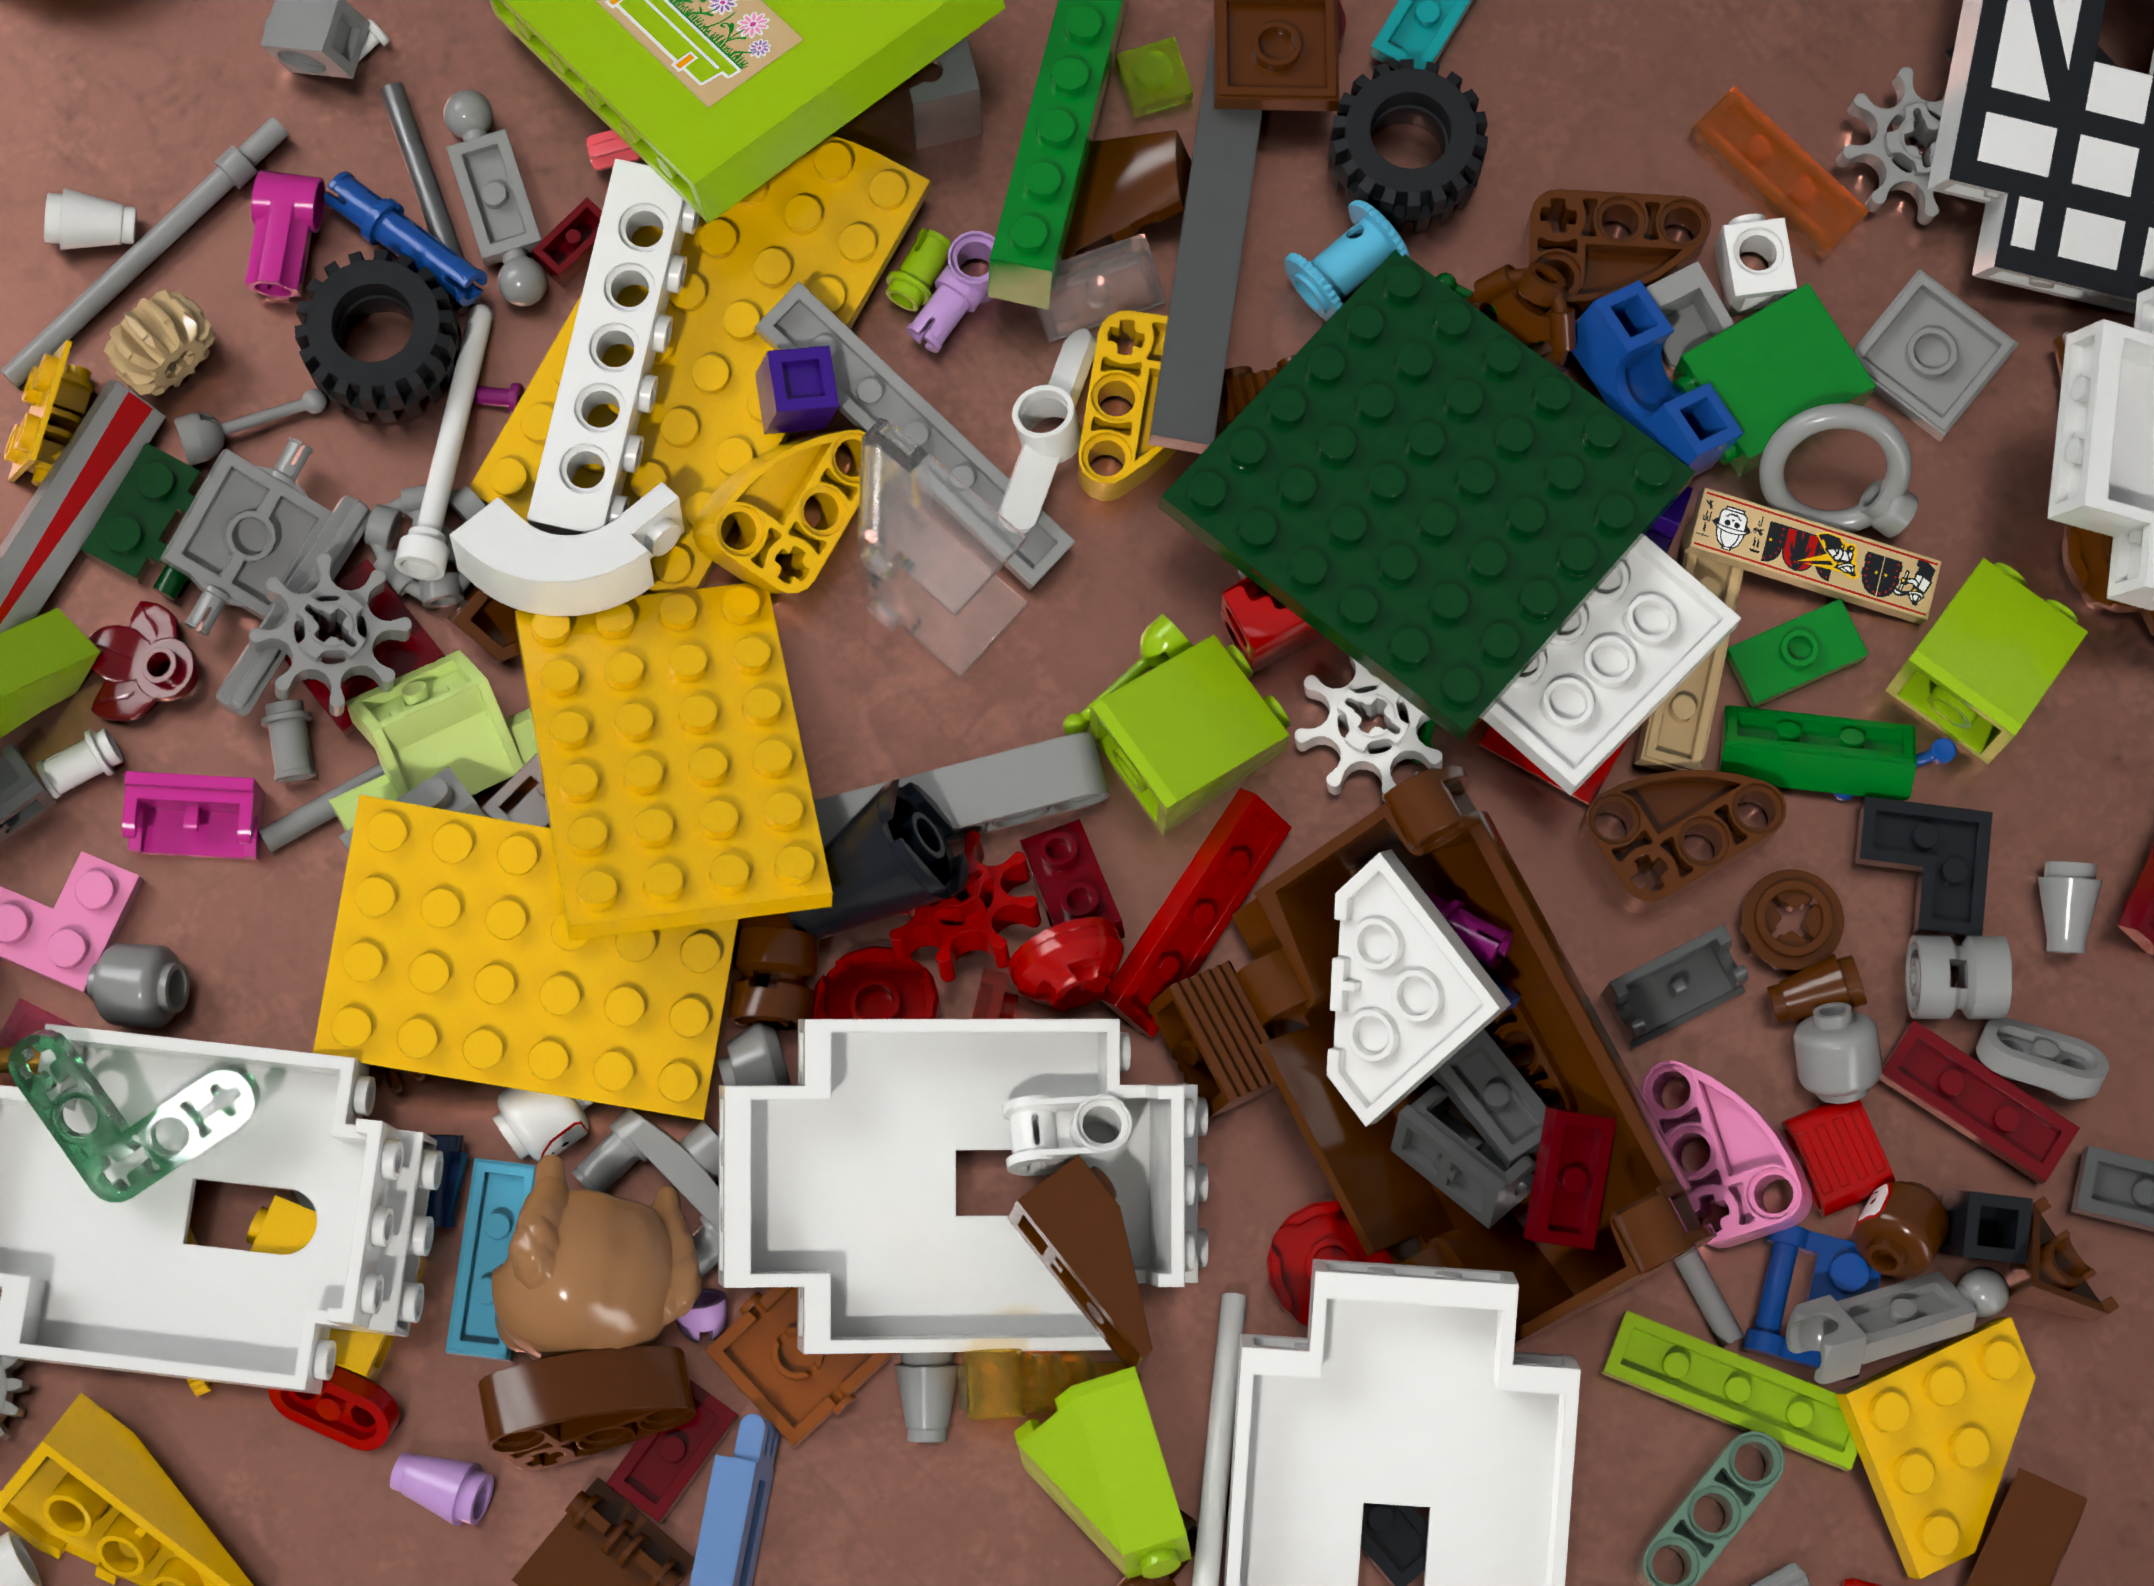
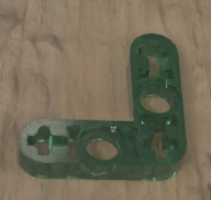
(112, 1133)

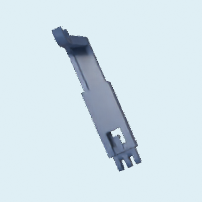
(736, 1507)

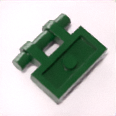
(142, 518)

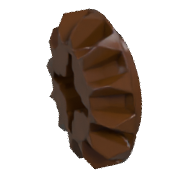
(1792, 891)

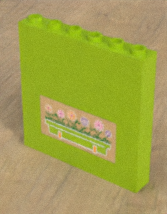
(734, 87)

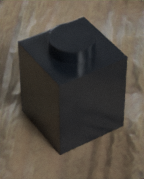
(1987, 1226)

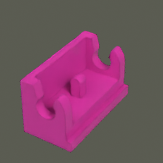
(192, 815)

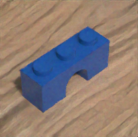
(1622, 355)

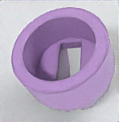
(706, 1315)

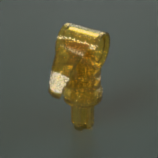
(1017, 1384)

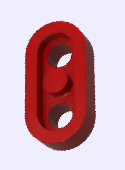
(346, 1411)

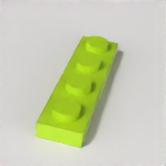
(1730, 1389)

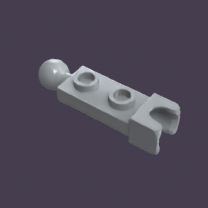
(1892, 1319)

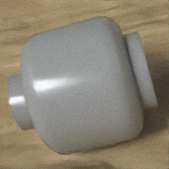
(138, 985)
(1838, 1053)

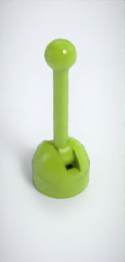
(1157, 645)

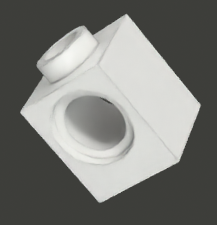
(1749, 289)

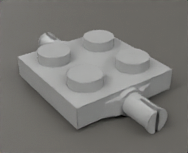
(243, 531)

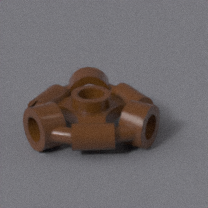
(1525, 318)

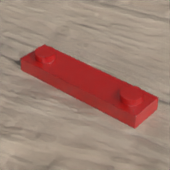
(1197, 908)

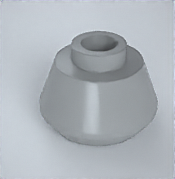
(754, 1058)

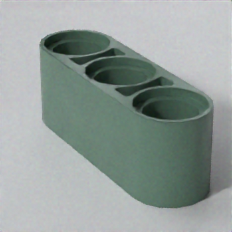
(1731, 1490)

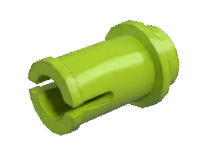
(912, 282)

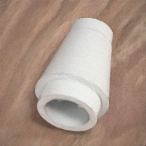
(87, 221)

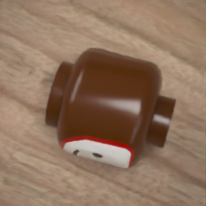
(1901, 1229)

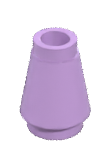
(444, 1486)

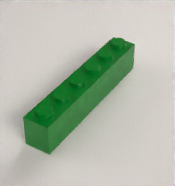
(1054, 151)

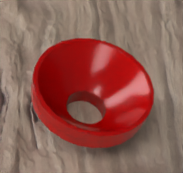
(1068, 963)

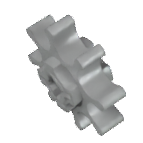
(1895, 163)
(326, 609)

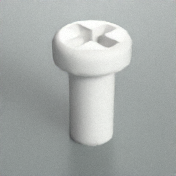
(373, 38)

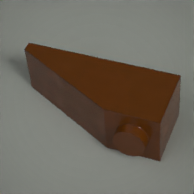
(1084, 1245)

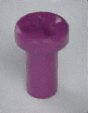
(499, 396)

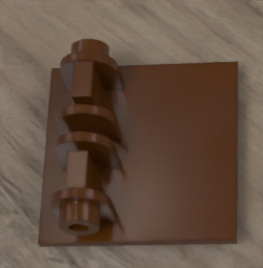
(605, 1545)

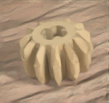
(159, 342)

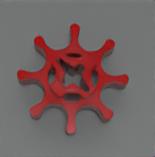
(972, 916)

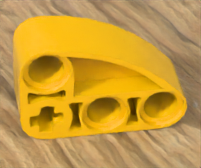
(1135, 380)
(769, 505)

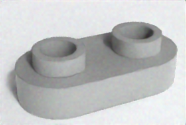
(2042, 1058)

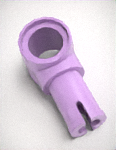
(954, 291)

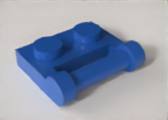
(1835, 1272)

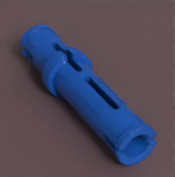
(386, 225)

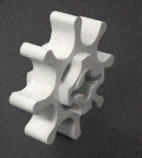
(1376, 751)

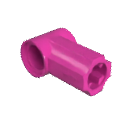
(284, 215)

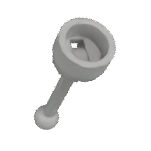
(204, 435)

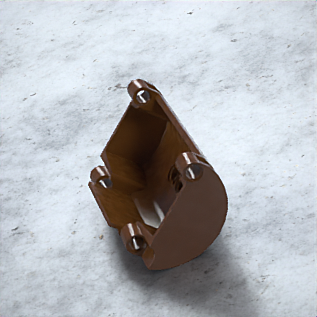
(1388, 1203)

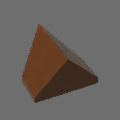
(2054, 1274)

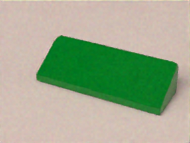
(1819, 752)

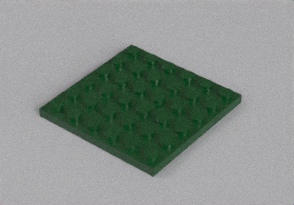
(1427, 493)

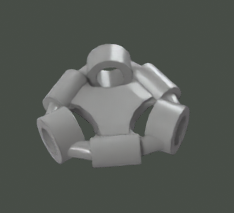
(383, 531)

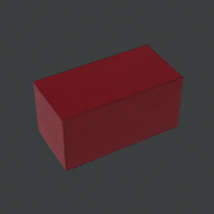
(570, 243)

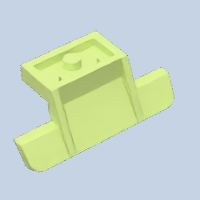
(432, 722)

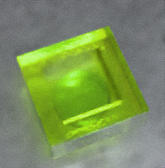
(1154, 77)

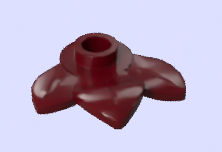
(132, 664)

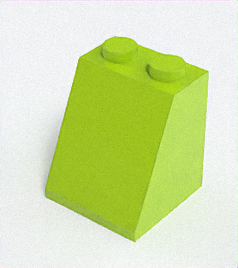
(1988, 660)
(1188, 731)

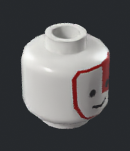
(540, 1122)

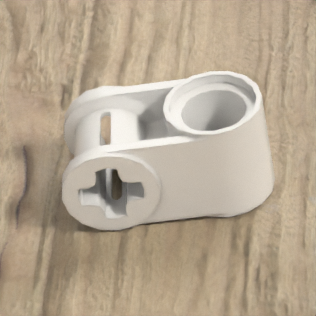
(1060, 1132)

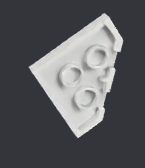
(1399, 989)

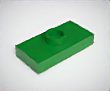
(1796, 653)

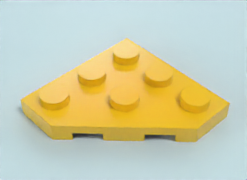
(1940, 1439)

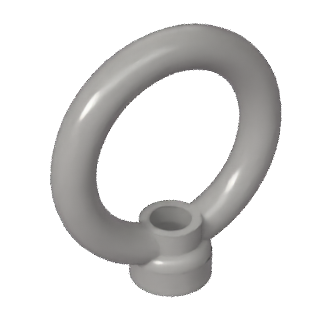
(1883, 505)

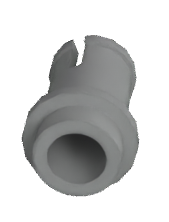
(289, 740)

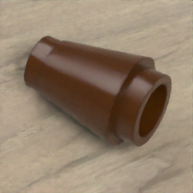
(1816, 985)

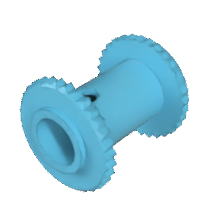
(1345, 261)

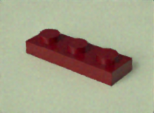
(1978, 1102)

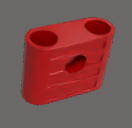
(1838, 1154)

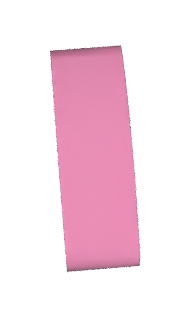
(1743, 1156)

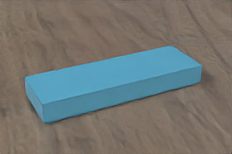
(490, 1221)

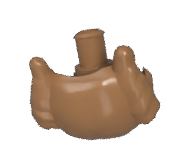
(592, 1269)

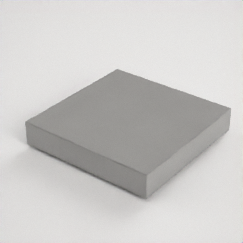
(1932, 354)

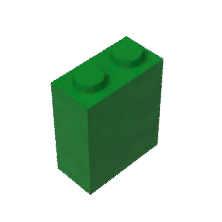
(1775, 369)

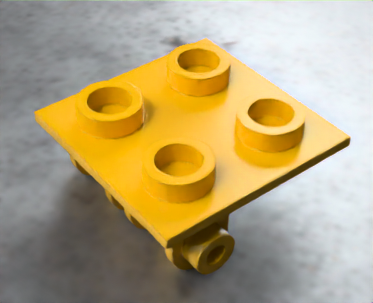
(48, 392)

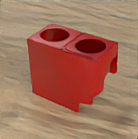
(1262, 625)

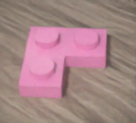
(74, 934)

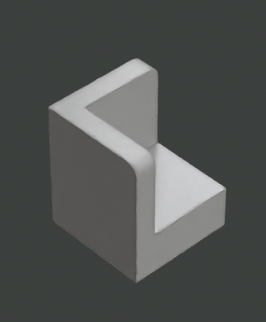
(1691, 310)

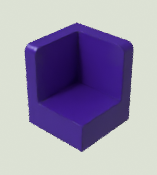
(796, 389)

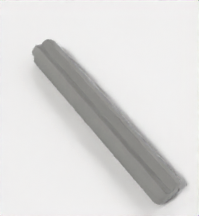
(256, 669)

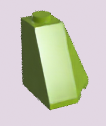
(1109, 1473)

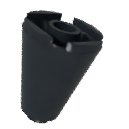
(887, 863)

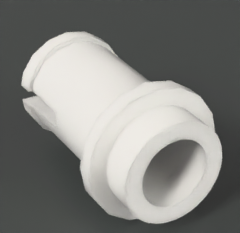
(80, 762)

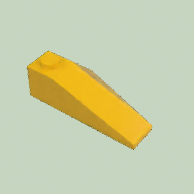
(111, 1504)

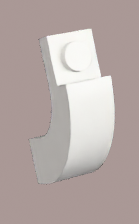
(567, 572)

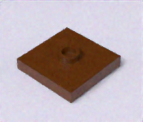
(1275, 55)

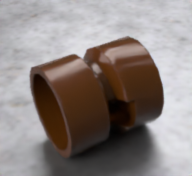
(778, 956)

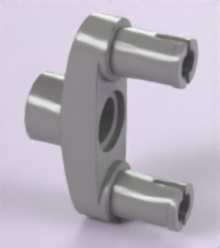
(687, 1164)

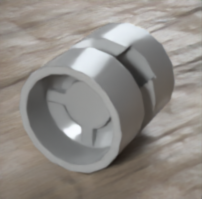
(1981, 977)

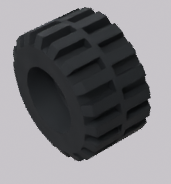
(1419, 100)
(368, 289)

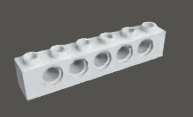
(632, 201)

